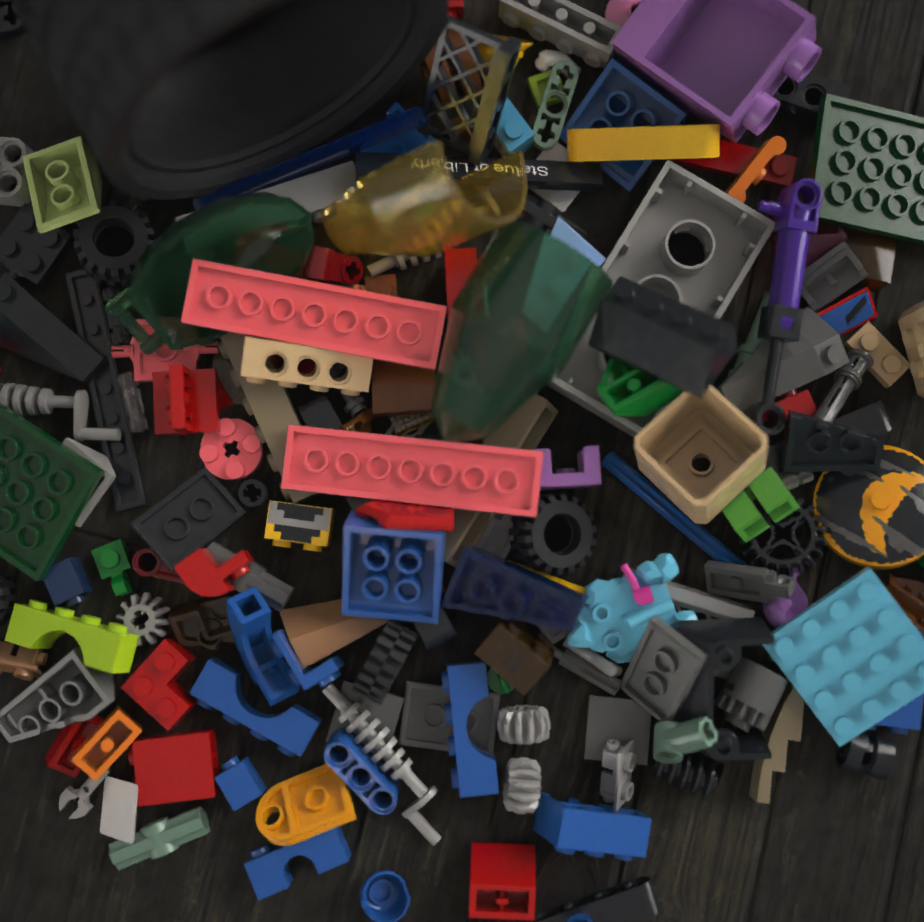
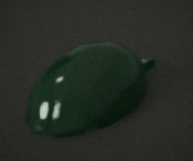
(240, 231)

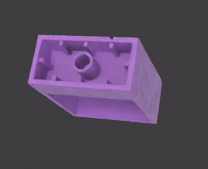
(721, 55)

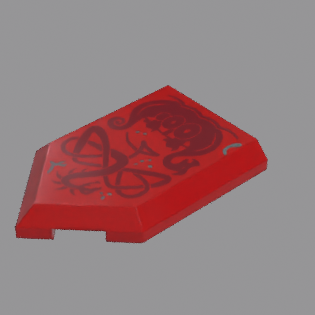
(408, 515)

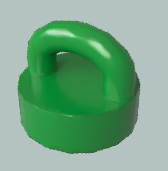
(498, 683)

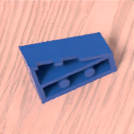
(592, 828)

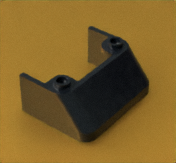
(722, 643)

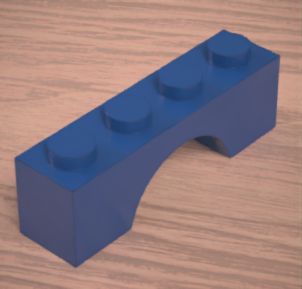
(221, 688)
(475, 768)

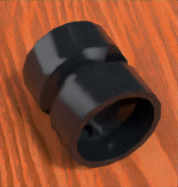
(871, 755)

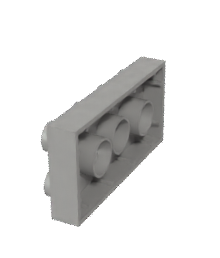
(673, 205)

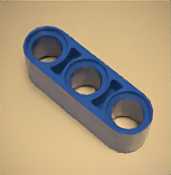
(364, 785)

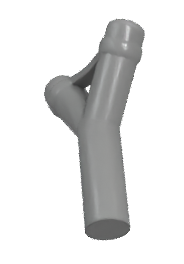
(607, 666)

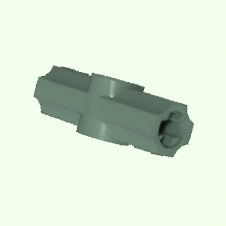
(160, 837)

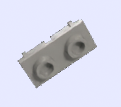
(617, 785)

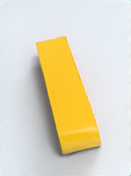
(643, 142)

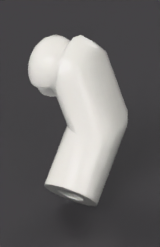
(549, 58)

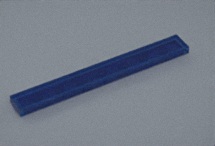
(322, 155)

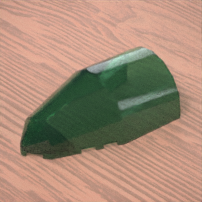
(512, 329)

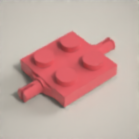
(162, 357)

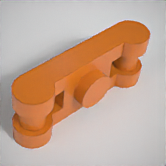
(754, 169)

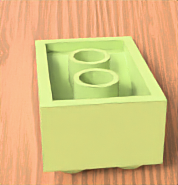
(63, 184)

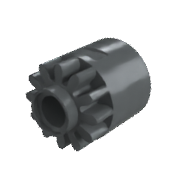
(750, 695)

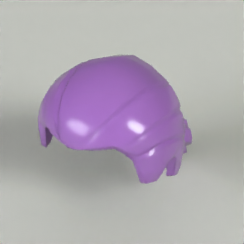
(783, 609)

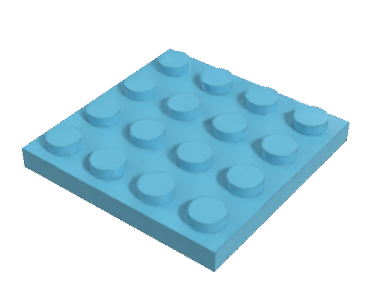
(852, 656)

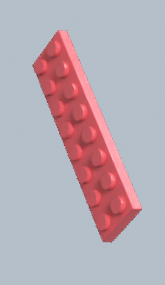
(313, 314)
(413, 470)

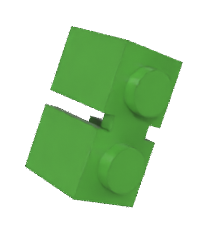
(773, 497)

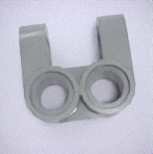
(13, 172)

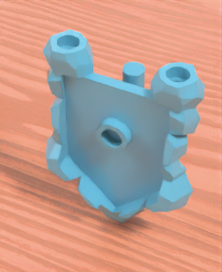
(615, 620)

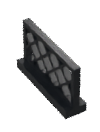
(493, 94)

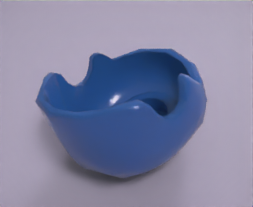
(384, 896)

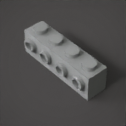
(564, 25)

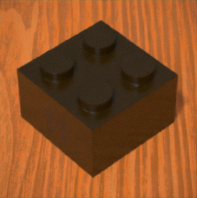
(516, 653)

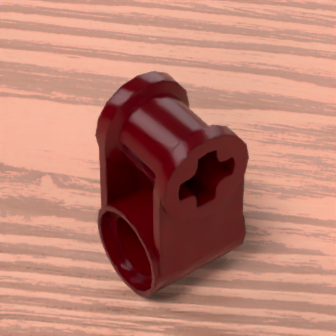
(332, 267)

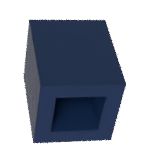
(68, 582)

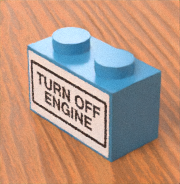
(512, 132)

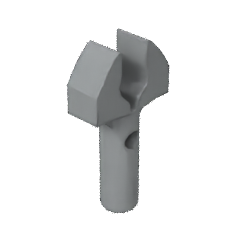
(83, 794)

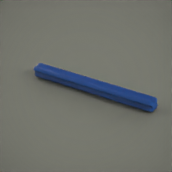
(669, 510)

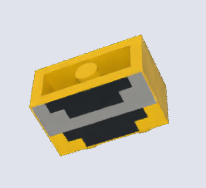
(299, 524)

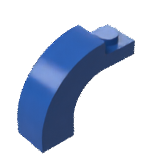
(252, 633)

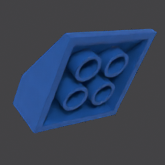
(625, 100)
(391, 571)

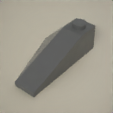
(802, 362)
(58, 698)

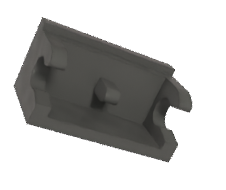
(831, 276)

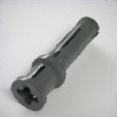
(846, 380)

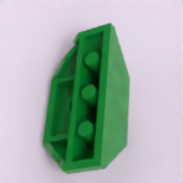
(632, 391)

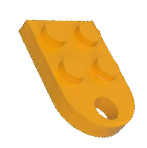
(306, 805)

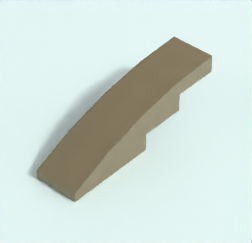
(783, 726)

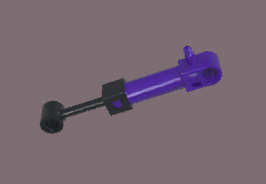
(781, 317)

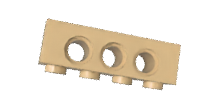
(257, 350)

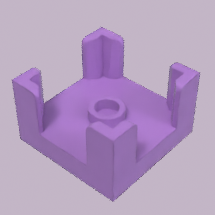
(587, 476)

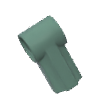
(676, 739)

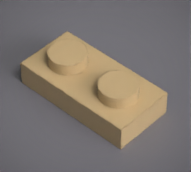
(888, 362)

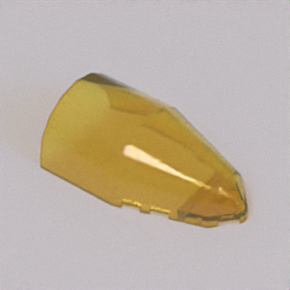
(420, 210)

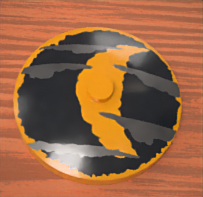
(875, 514)

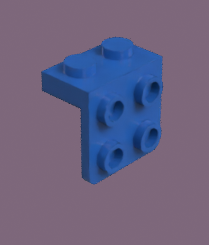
(305, 676)

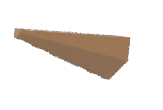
(322, 629)

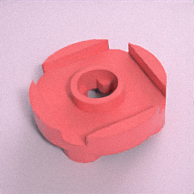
(234, 467)

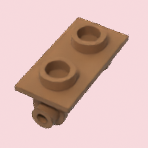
(24, 664)

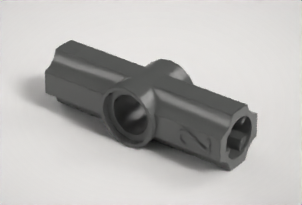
(273, 590)

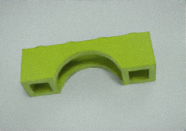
(102, 646)

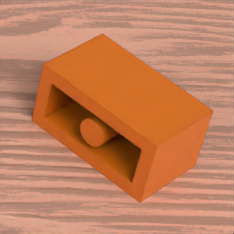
(106, 743)

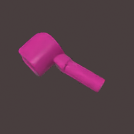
(642, 595)

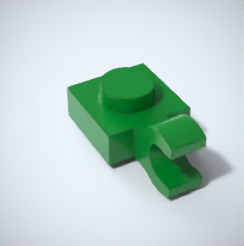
(112, 563)

